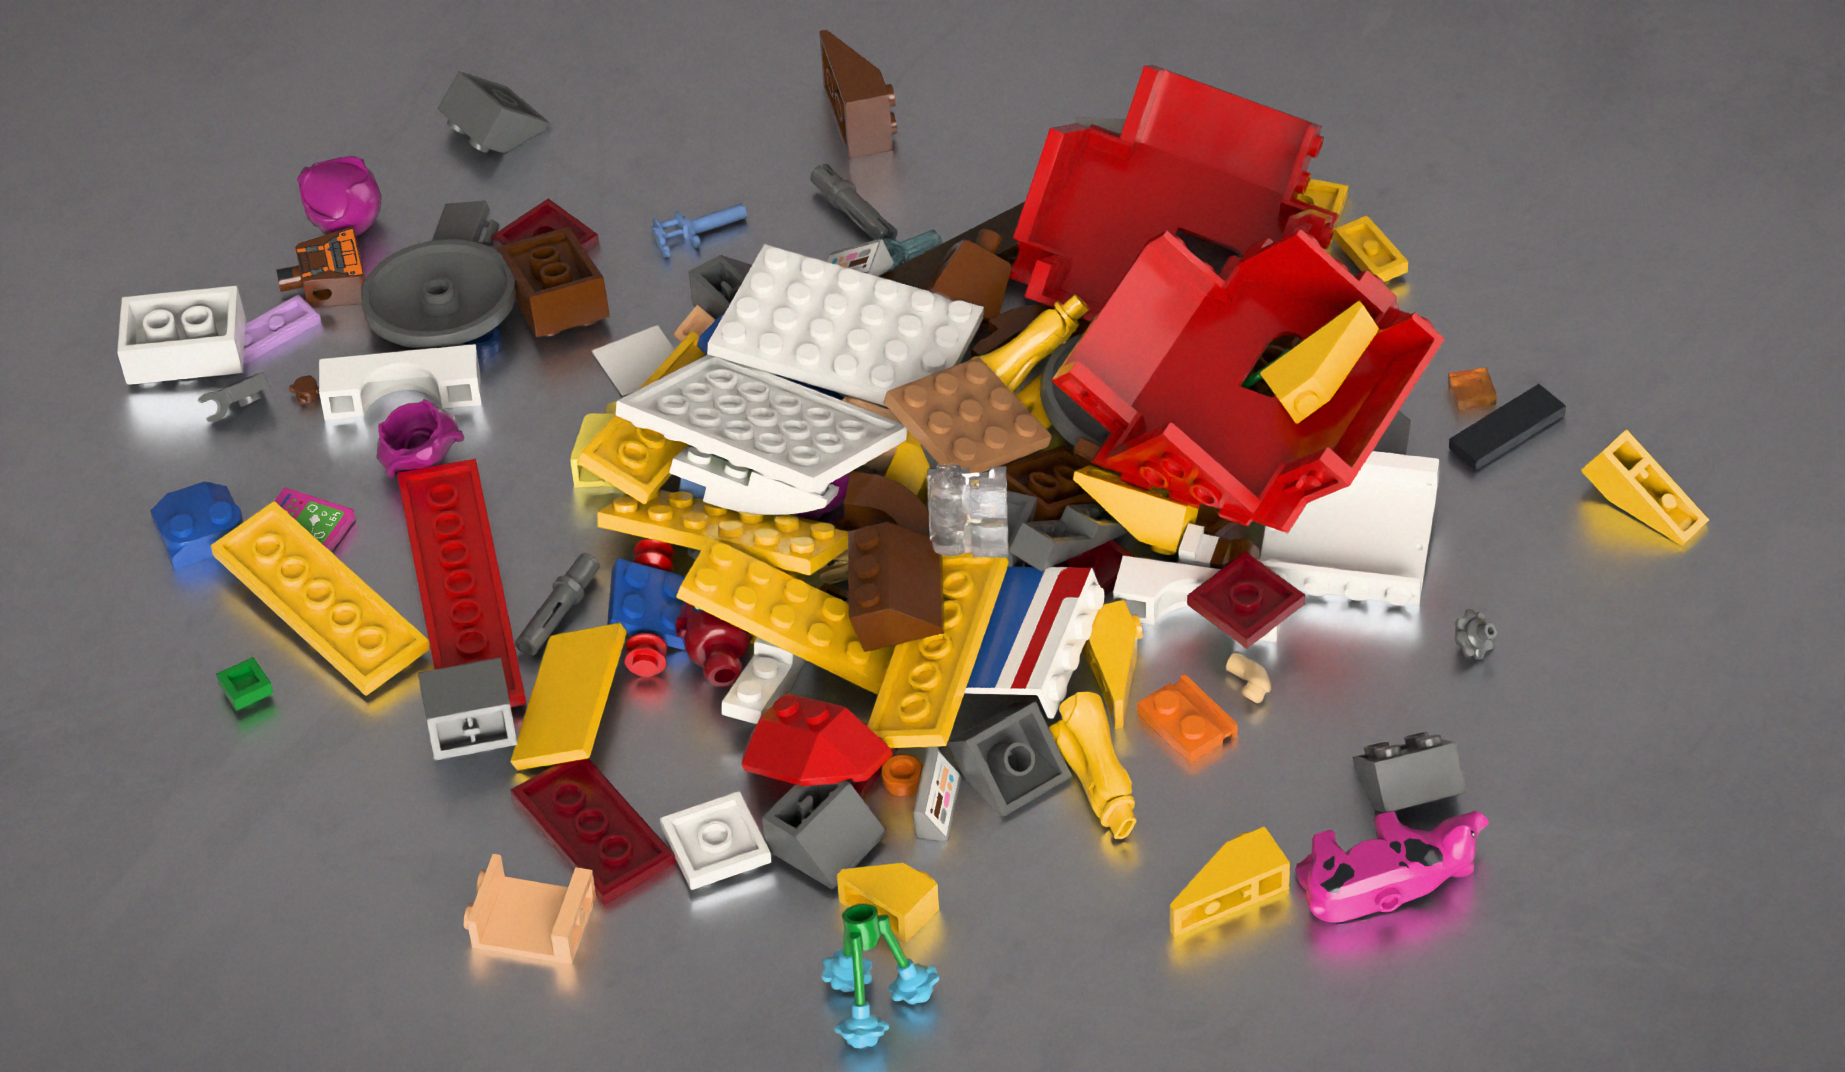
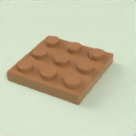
(967, 417)

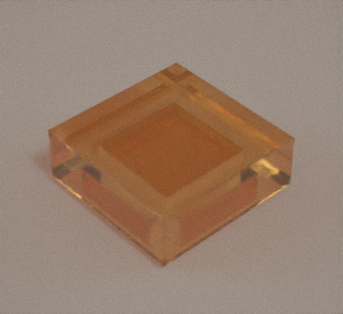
(1472, 388)

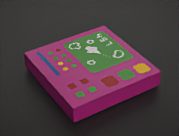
(319, 517)

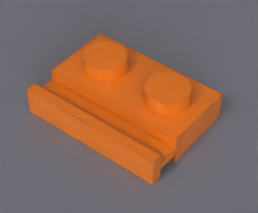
(1187, 718)

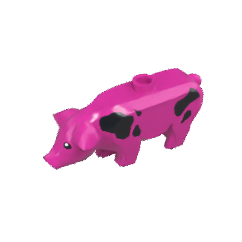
(1386, 869)

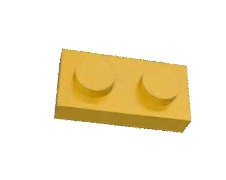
(1370, 249)

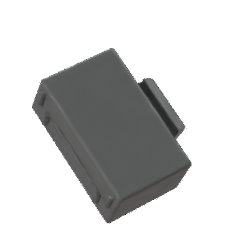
(466, 222)

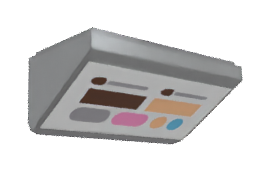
(866, 257)
(935, 797)

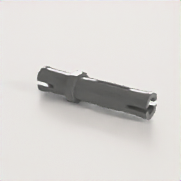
(843, 196)
(567, 591)

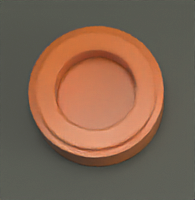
(902, 775)

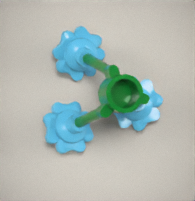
(850, 972)

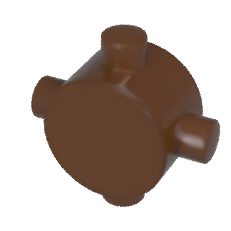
(305, 389)

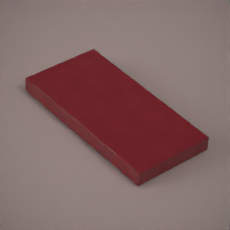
(593, 827)

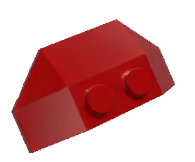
(812, 744)

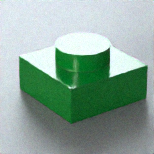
(244, 683)

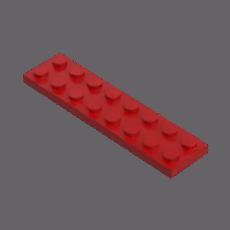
(458, 569)

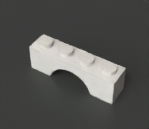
(354, 382)
(1159, 587)

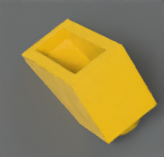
(895, 891)

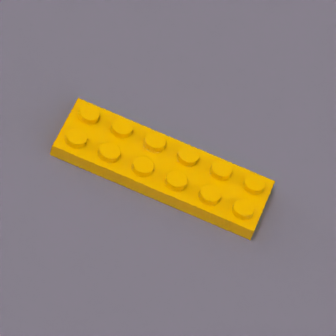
(638, 457)
(689, 522)
(320, 598)
(782, 612)
(932, 673)

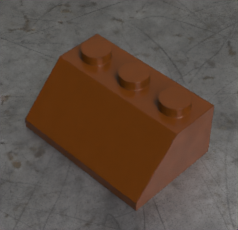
(893, 586)

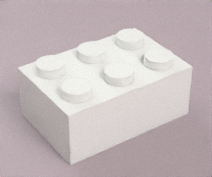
(181, 335)

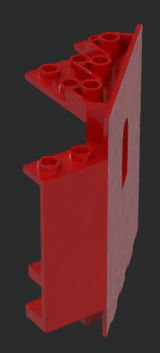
(1182, 163)
(1180, 341)

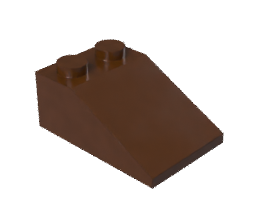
(857, 98)
(556, 282)
(1048, 478)

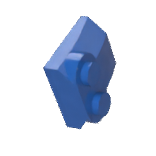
(194, 520)

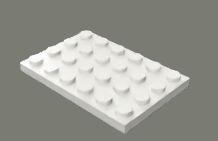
(840, 326)
(762, 422)

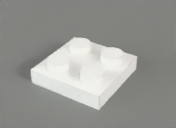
(715, 840)

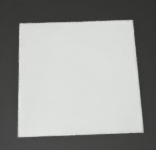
(634, 358)

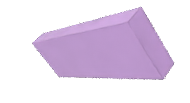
(278, 326)

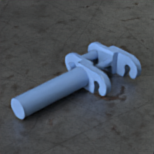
(690, 228)

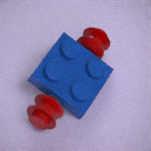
(646, 605)

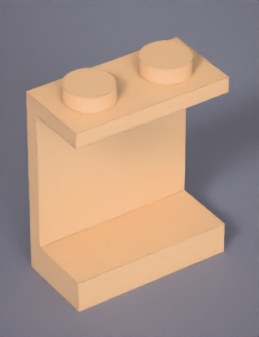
(529, 915)

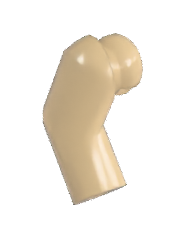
(1252, 672)

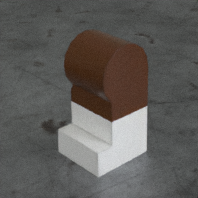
(1210, 550)

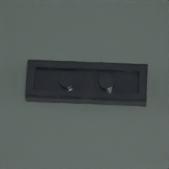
(1507, 427)

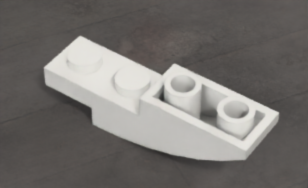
(745, 489)
(762, 682)

